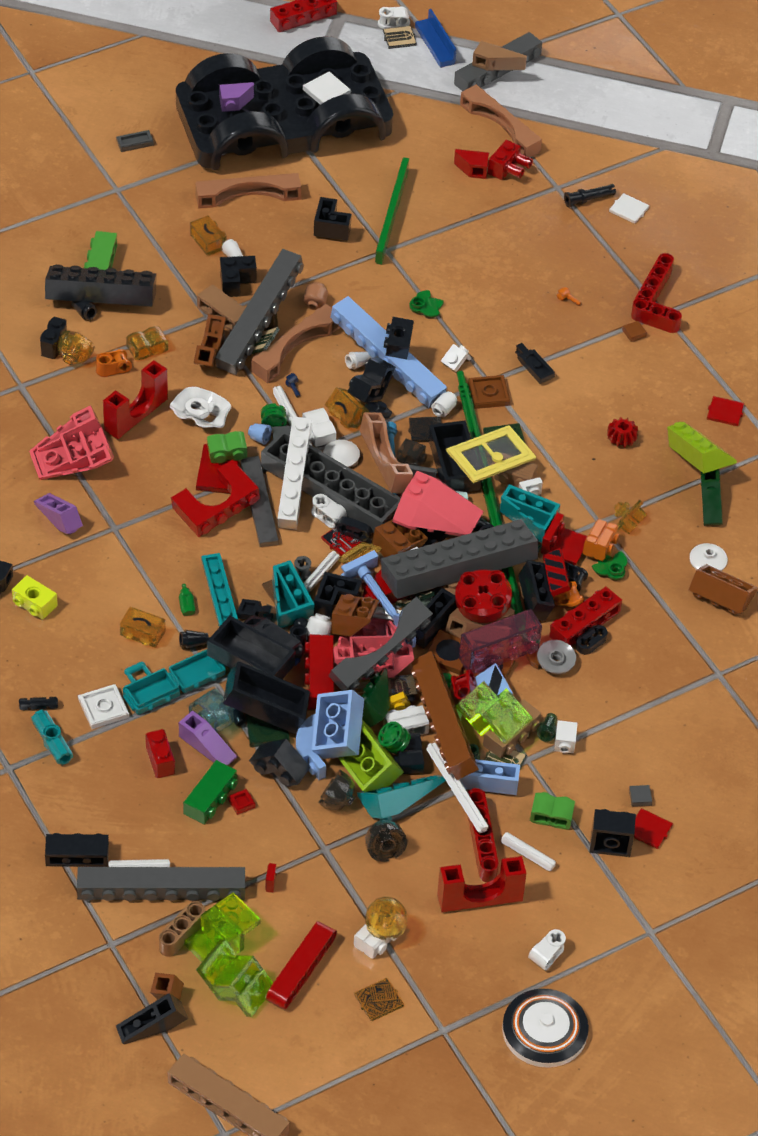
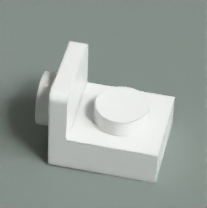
(532, 485)

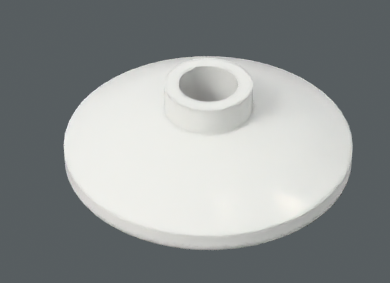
(708, 554)

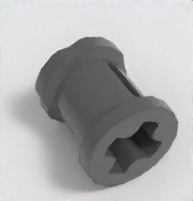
(300, 567)

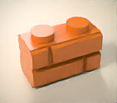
(601, 540)

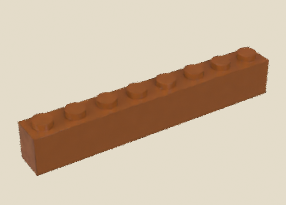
(444, 716)

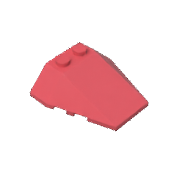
(73, 447)
(435, 506)
(369, 640)

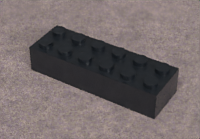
(100, 285)

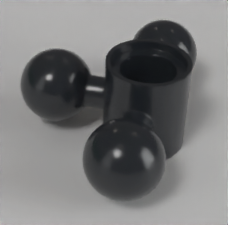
(300, 632)

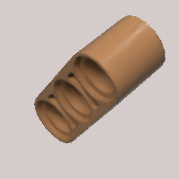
(175, 935)

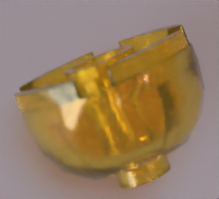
(74, 348)
(386, 918)

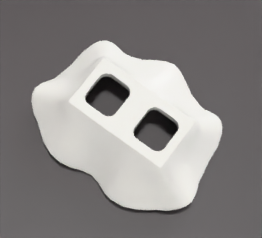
(220, 409)

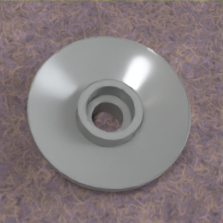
(556, 650)

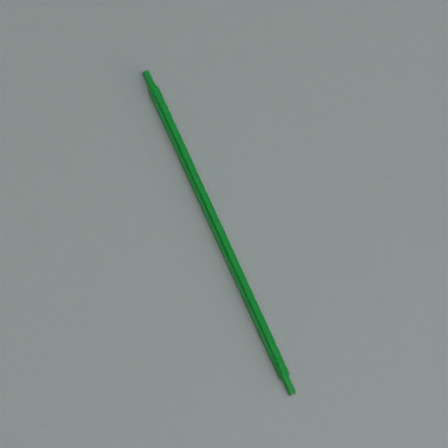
(487, 486)

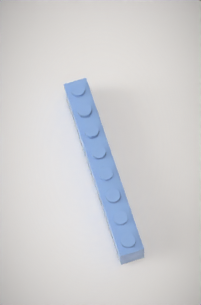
(371, 337)

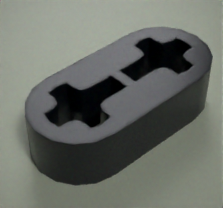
(354, 528)
(589, 637)

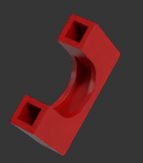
(122, 416)
(203, 517)
(505, 888)

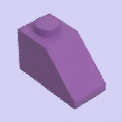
(235, 96)

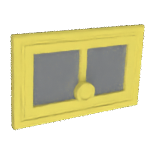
(491, 454)

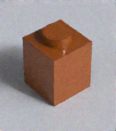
(166, 984)

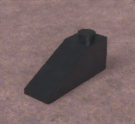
(153, 1019)

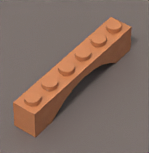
(480, 103)
(214, 192)
(268, 362)
(375, 435)

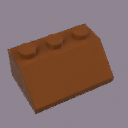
(722, 589)

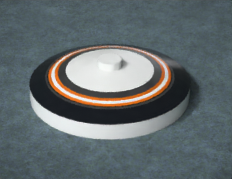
(545, 1028)

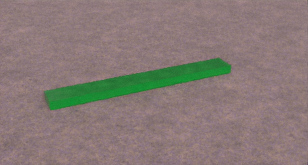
(392, 210)

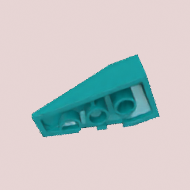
(392, 801)

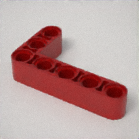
(645, 306)

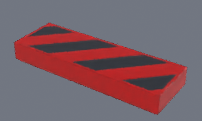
(556, 572)

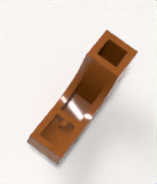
(211, 341)

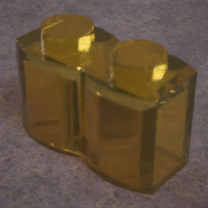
(147, 343)

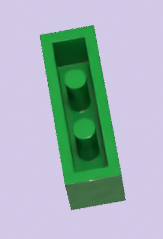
(210, 792)

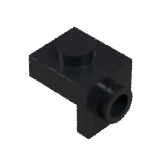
(378, 407)

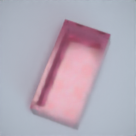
(500, 641)

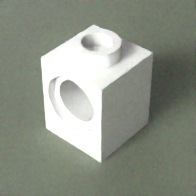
(565, 737)

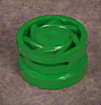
(273, 415)
(394, 738)

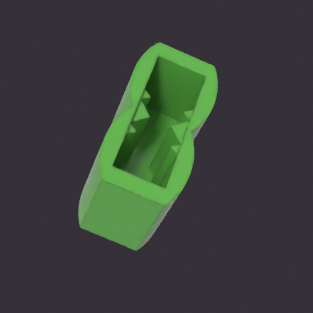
(227, 447)
(552, 810)

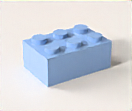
(338, 724)

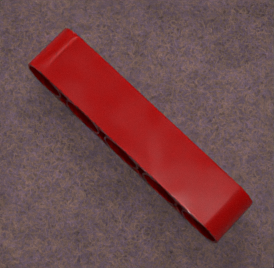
(483, 842)
(301, 965)

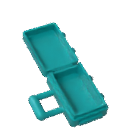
(164, 686)

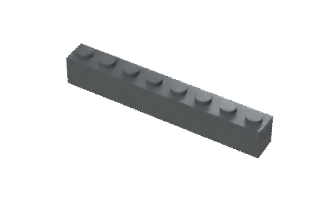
(259, 312)
(159, 883)

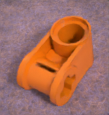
(111, 363)
(569, 598)

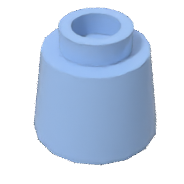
(260, 433)

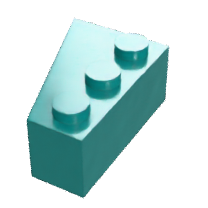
(531, 508)
(290, 595)

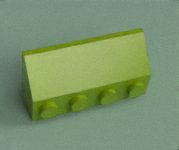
(697, 448)
(374, 764)

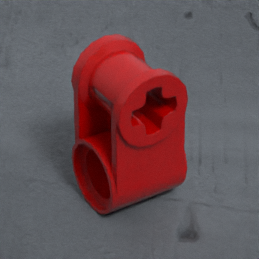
(463, 684)

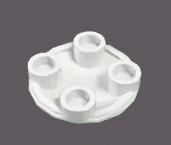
(343, 452)

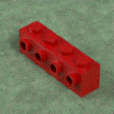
(301, 13)
(594, 611)
(319, 666)

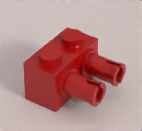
(505, 161)

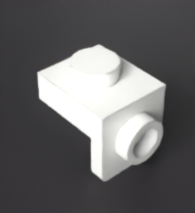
(455, 357)

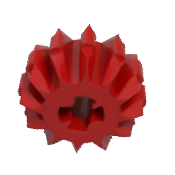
(622, 432)

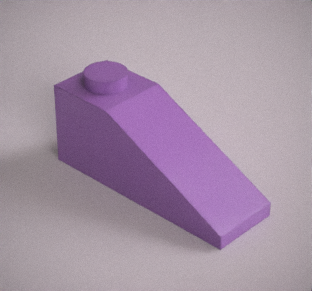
(60, 513)

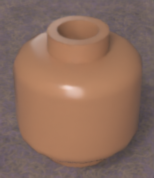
(315, 295)

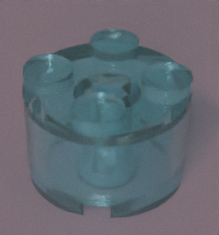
(212, 709)

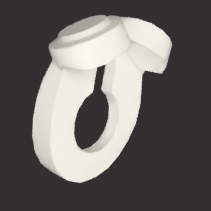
(201, 414)

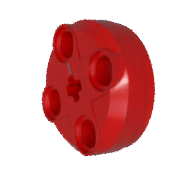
(480, 598)

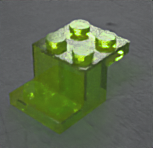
(495, 712)
(224, 921)
(235, 977)

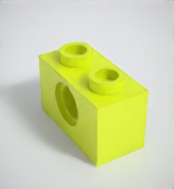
(34, 597)

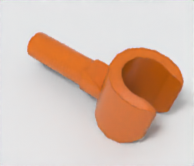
(565, 293)

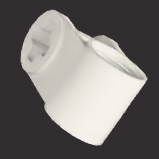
(394, 17)
(327, 510)
(548, 949)

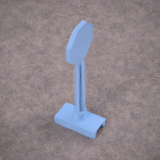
(361, 567)

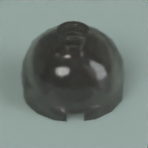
(338, 792)
(385, 840)

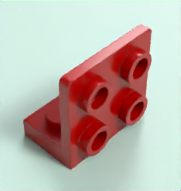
(560, 537)

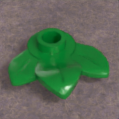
(425, 304)
(612, 566)

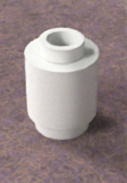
(444, 404)

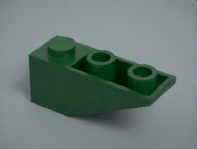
(711, 498)
(376, 698)

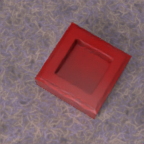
(241, 801)
(270, 877)

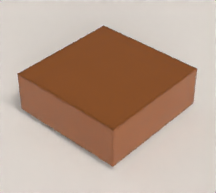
(634, 331)

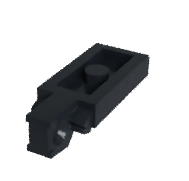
(534, 363)

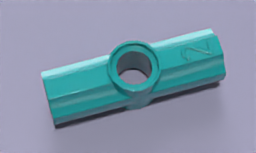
(52, 737)

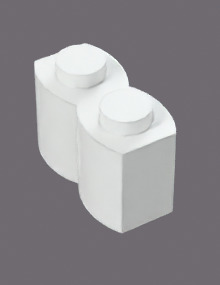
(322, 428)

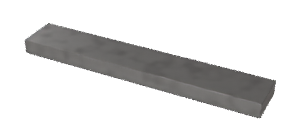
(261, 509)

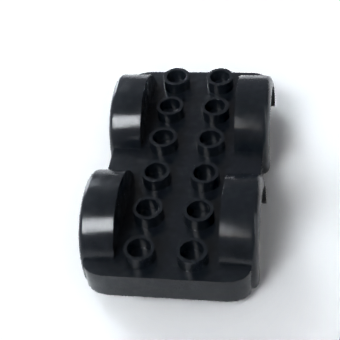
(280, 106)

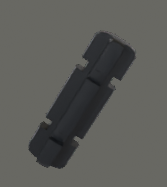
(38, 703)

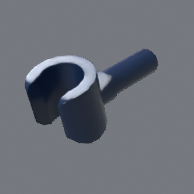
(291, 379)

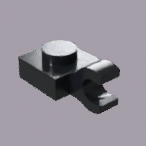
(253, 608)

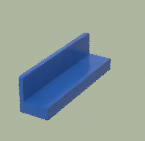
(437, 40)

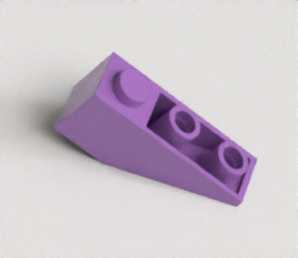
(205, 739)

